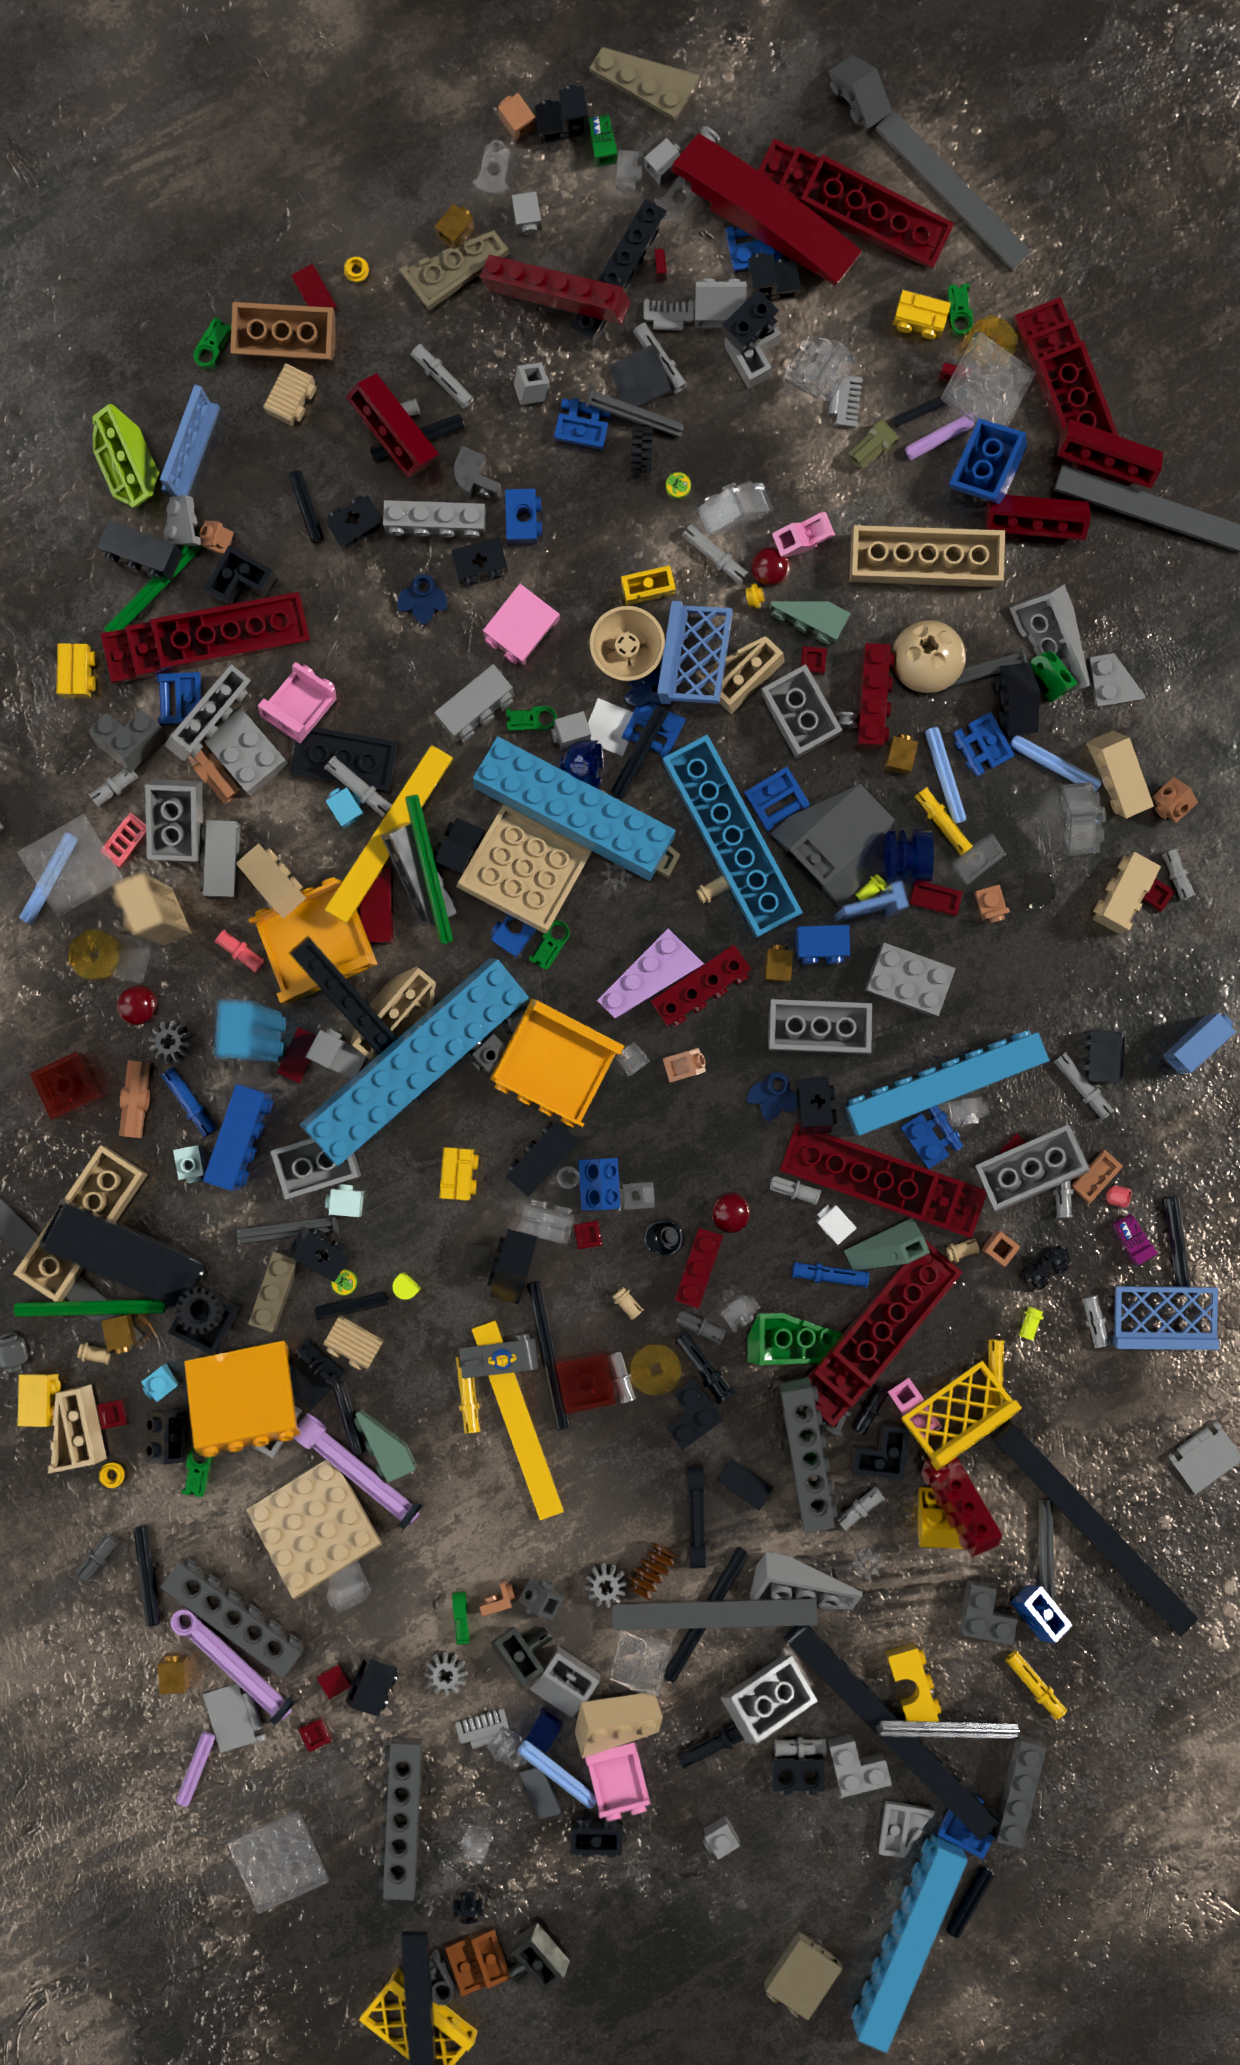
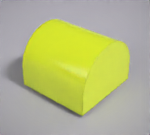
(405, 1287)

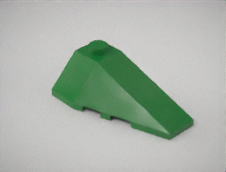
(788, 1340)

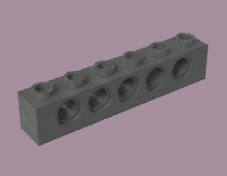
(813, 1516)
(218, 1617)
(401, 1885)

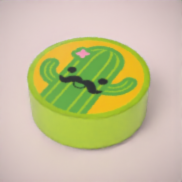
(678, 485)
(345, 1283)

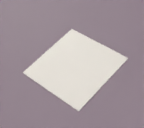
(608, 725)

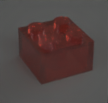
(66, 1085)
(585, 1382)

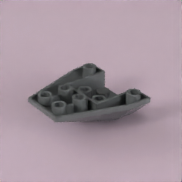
(837, 839)

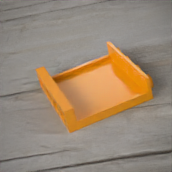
(341, 943)
(555, 1063)
(241, 1399)

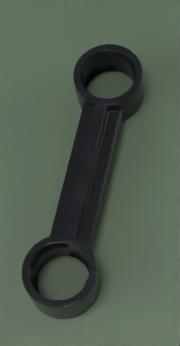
(696, 1517)

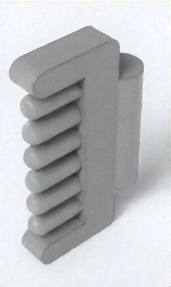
(668, 320)
(839, 403)
(482, 1735)

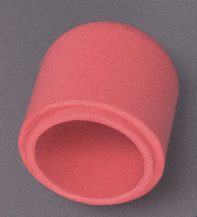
(1119, 1196)

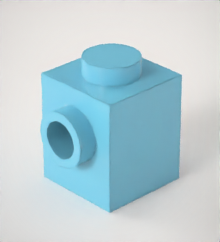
(345, 806)
(160, 1383)

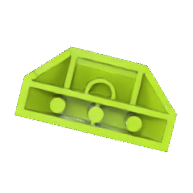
(123, 456)

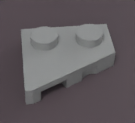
(180, 522)
(1112, 682)
(901, 1827)

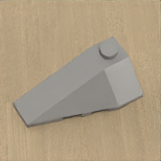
(1052, 626)
(786, 1577)

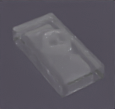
(978, 859)

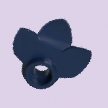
(422, 603)
(643, 689)
(773, 1100)

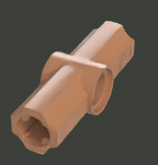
(214, 774)
(134, 1099)

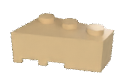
(744, 672)
(1120, 773)
(1126, 892)
(76, 1430)
(616, 1722)

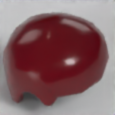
(770, 567)
(136, 1005)
(730, 1212)

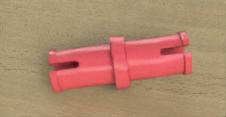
(239, 951)

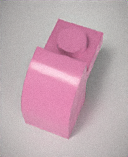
(803, 536)
(906, 1399)

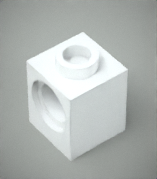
(835, 1223)

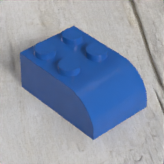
(989, 461)

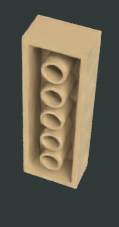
(927, 556)
(151, 909)
(102, 1187)

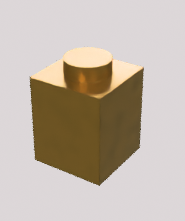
(455, 226)
(901, 754)
(778, 964)
(119, 1333)
(173, 1674)

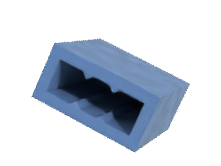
(1199, 1043)

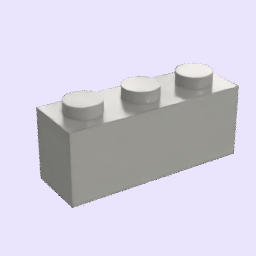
(220, 859)

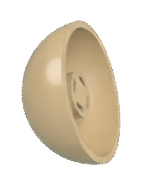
(625, 629)
(928, 668)

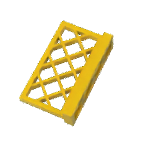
(975, 1432)
(444, 2019)

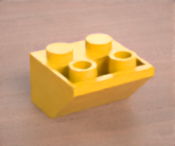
(933, 1524)

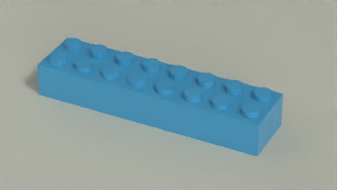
(573, 808)
(731, 836)
(250, 1032)
(947, 1083)
(908, 1942)

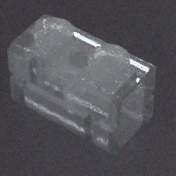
(547, 1222)

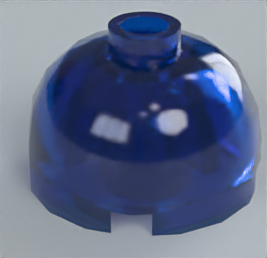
(583, 761)

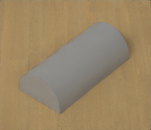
(820, 1026)
(1032, 1168)

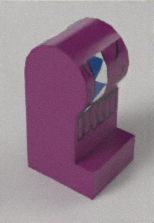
(1134, 1240)

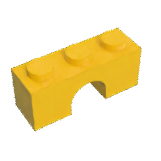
(908, 1663)

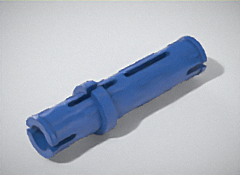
(194, 1110)
(830, 1274)

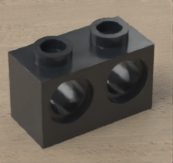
(797, 1767)

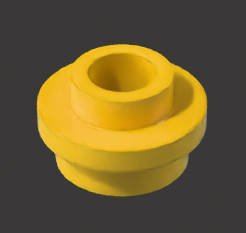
(351, 264)
(755, 596)
(106, 1480)

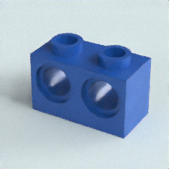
(599, 1184)

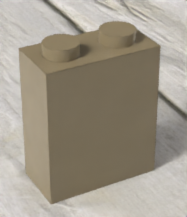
(802, 1976)

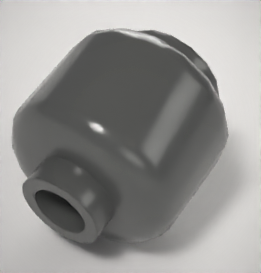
(12, 1352)

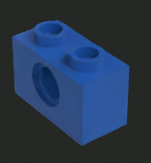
(517, 502)
(509, 941)
(1041, 1613)

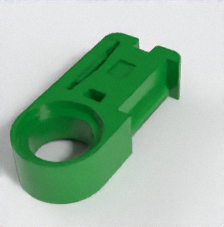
(959, 308)
(213, 341)
(528, 719)
(549, 947)
(196, 1476)
(461, 1619)

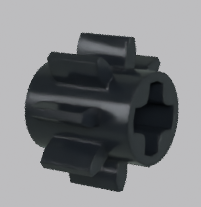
(468, 1907)

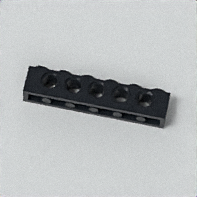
(623, 265)

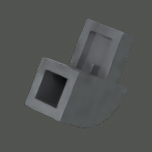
(468, 475)

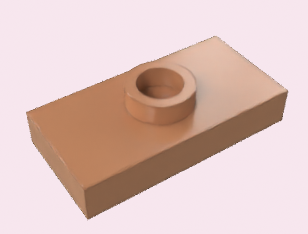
(1101, 1172)

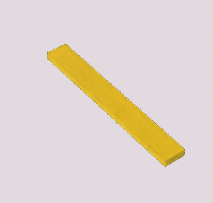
(375, 853)
(521, 1431)

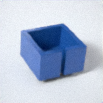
(822, 942)

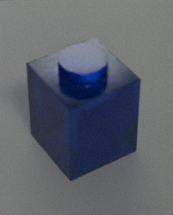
(543, 1730)

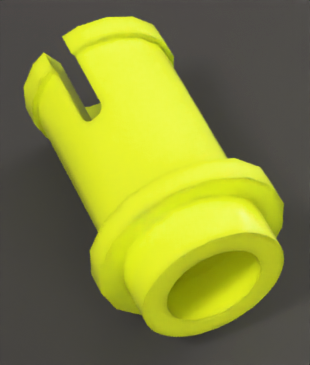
(871, 889)
(1031, 1323)

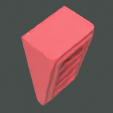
(132, 846)

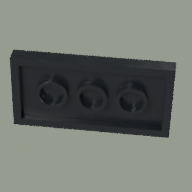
(365, 756)

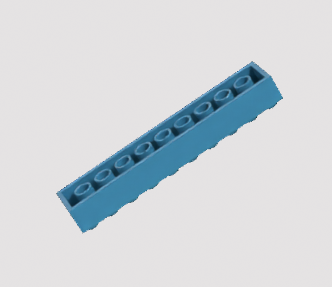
(414, 1061)

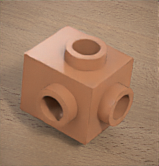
(1174, 800)

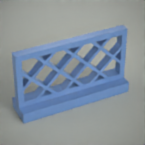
(189, 444)
(675, 645)
(891, 900)
(1163, 1339)

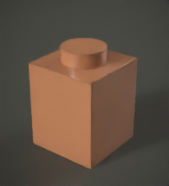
(516, 116)
(1000, 1248)

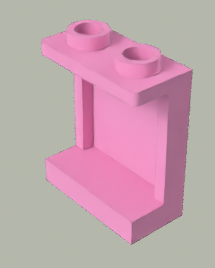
(520, 625)
(298, 703)
(618, 1781)

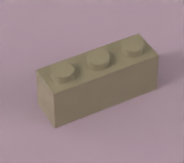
(274, 1291)

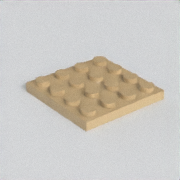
(524, 869)
(313, 1528)

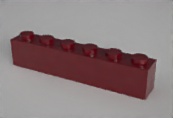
(555, 289)

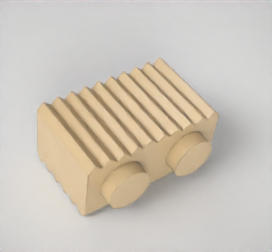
(289, 395)
(353, 1342)

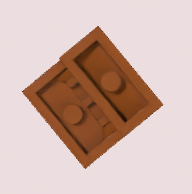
(477, 1962)

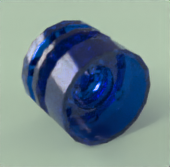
(908, 855)

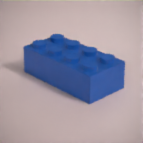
(238, 1138)

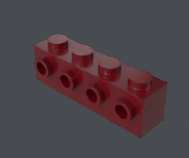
(392, 425)
(1110, 453)
(1039, 517)
(873, 696)
(700, 986)
(962, 1506)

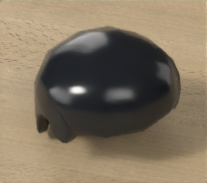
(664, 1237)

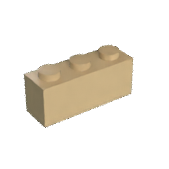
(272, 880)

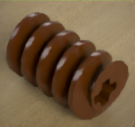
(651, 1570)

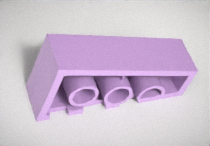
(651, 973)

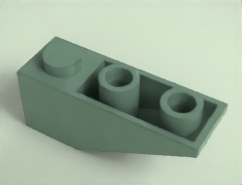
(813, 616)
(889, 1248)
(390, 1451)

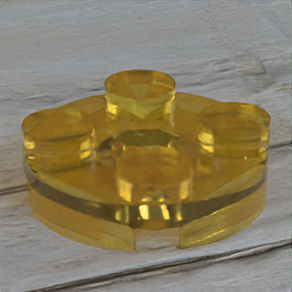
(998, 329)
(106, 947)
(642, 1374)

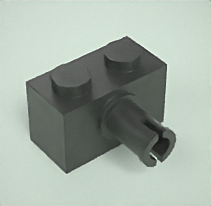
(519, 1653)
(539, 1958)

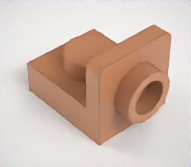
(215, 537)
(991, 904)
(684, 1065)
(495, 1603)

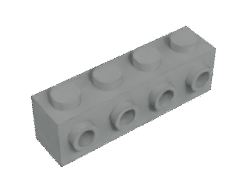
(434, 518)
(209, 710)

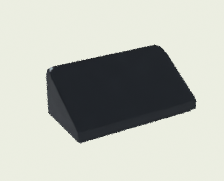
(745, 1484)
(541, 1792)

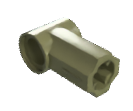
(878, 440)

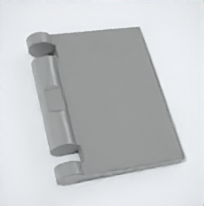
(1205, 1457)
(233, 1717)

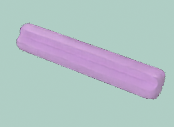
(938, 437)
(195, 1769)

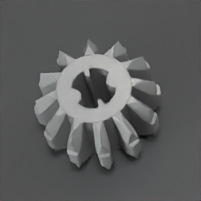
(166, 1033)
(615, 1582)
(444, 1682)

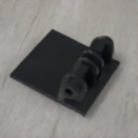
(1057, 1264)
(312, 1374)

